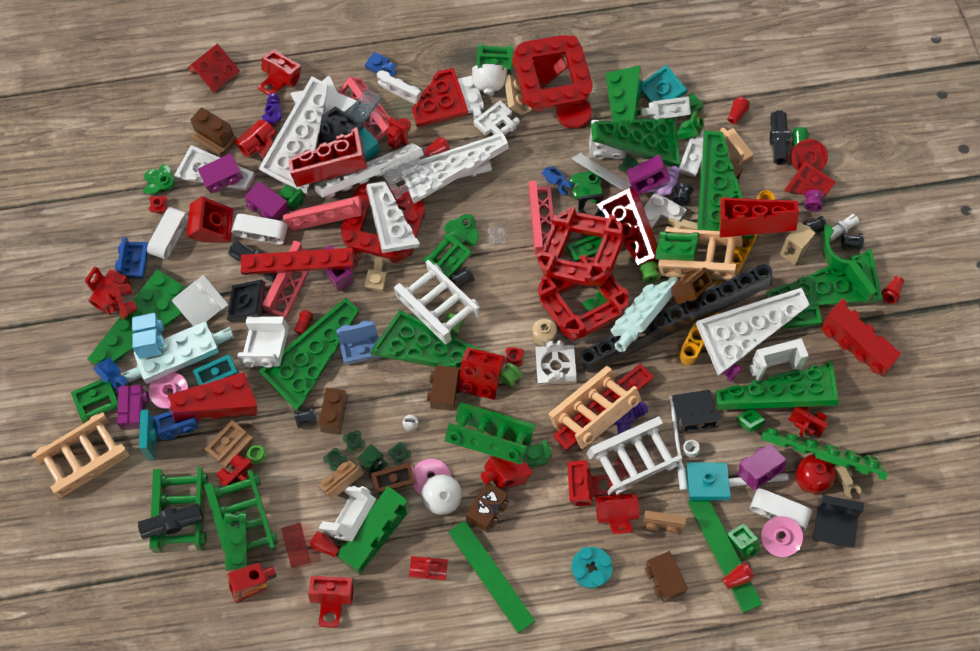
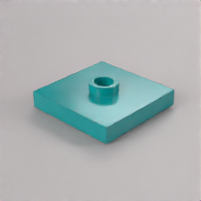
(663, 86)
(147, 435)
(707, 481)

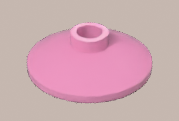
(159, 388)
(426, 467)
(782, 546)

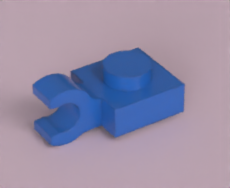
(378, 62)
(555, 177)
(110, 372)

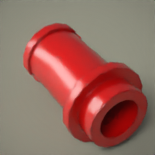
(303, 322)

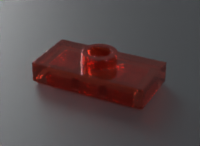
(295, 545)

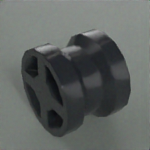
(682, 194)

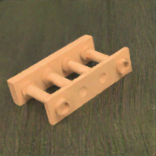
(717, 271)
(584, 396)
(81, 474)

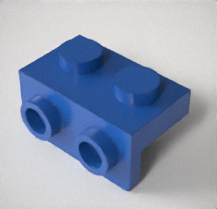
(132, 259)
(169, 429)

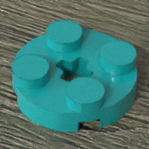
(587, 556)

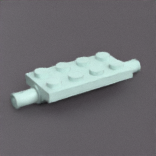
(642, 312)
(179, 352)

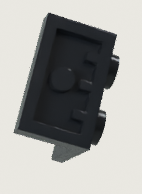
(336, 123)
(695, 411)
(837, 521)

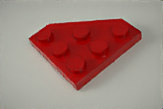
(440, 100)

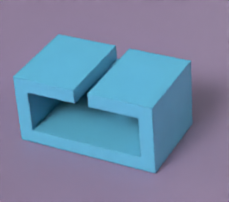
(147, 335)

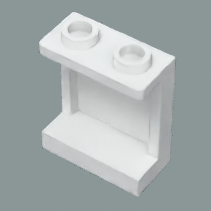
(264, 341)
(790, 351)
(352, 514)

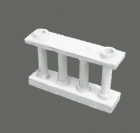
(430, 319)
(634, 436)

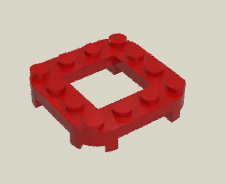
(543, 99)
(369, 243)
(596, 272)
(579, 327)

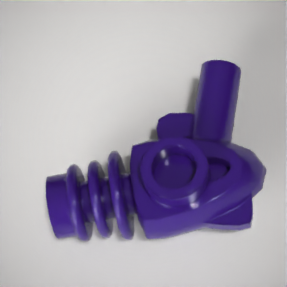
(272, 109)
(625, 421)

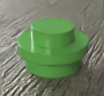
(257, 454)

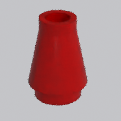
(738, 109)
(438, 146)
(892, 291)
(323, 544)
(740, 575)

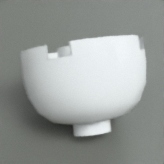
(489, 78)
(441, 494)

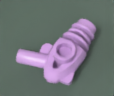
(667, 188)

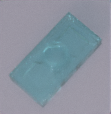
(365, 105)

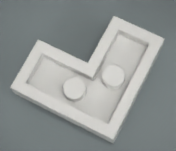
(663, 208)

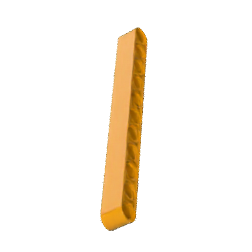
(740, 254)

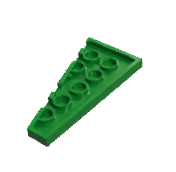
(640, 137)
(716, 181)
(829, 285)
(153, 298)
(414, 342)
(309, 355)
(788, 389)
(827, 453)

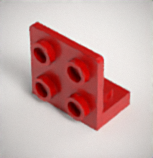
(214, 68)
(549, 68)
(480, 373)

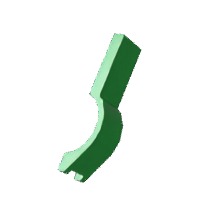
(850, 267)

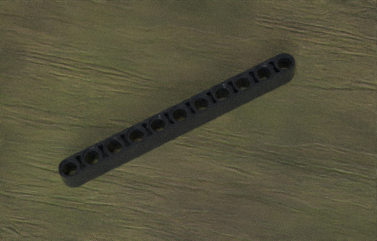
(687, 317)

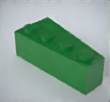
(625, 92)
(375, 530)

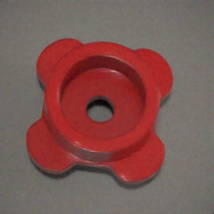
(162, 207)
(518, 352)

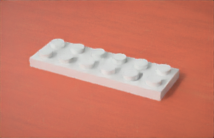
(344, 182)

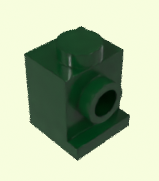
(372, 460)

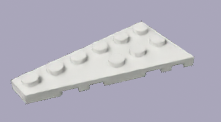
(297, 134)
(454, 163)
(740, 330)

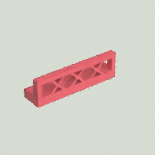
(377, 117)
(323, 213)
(535, 215)
(279, 285)

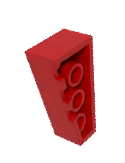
(329, 160)
(756, 216)
(637, 230)
(859, 339)
(214, 400)

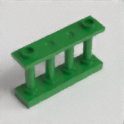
(494, 423)
(215, 493)
(160, 500)

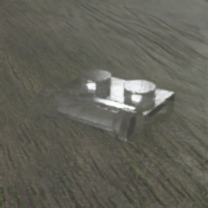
(402, 169)

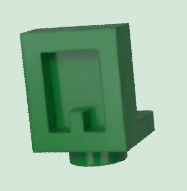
(691, 127)
(293, 197)
(538, 454)
(744, 541)

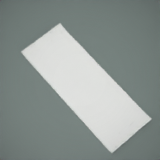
(604, 173)

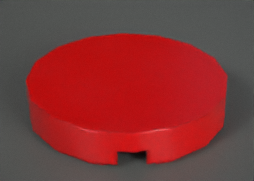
(574, 115)
(811, 152)

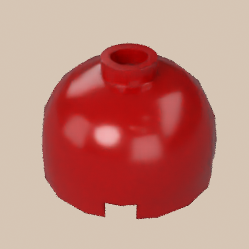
(815, 475)

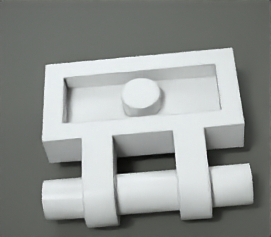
(495, 116)

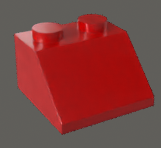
(209, 221)

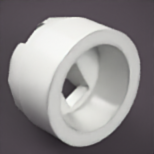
(410, 426)
(688, 446)

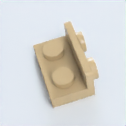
(514, 96)

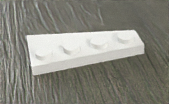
(197, 158)
(389, 220)

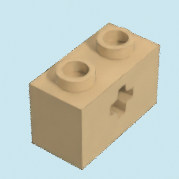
(797, 243)

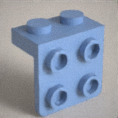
(357, 341)

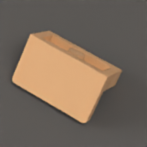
(736, 146)

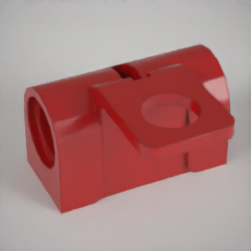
(280, 71)
(256, 139)
(102, 286)
(583, 484)
(617, 511)
(331, 594)

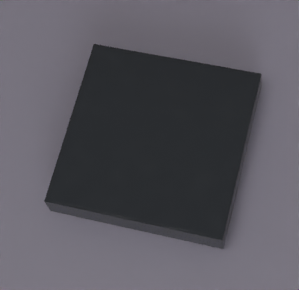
(246, 300)

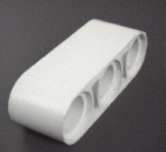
(260, 229)
(167, 233)
(773, 505)

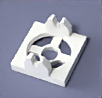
(555, 377)

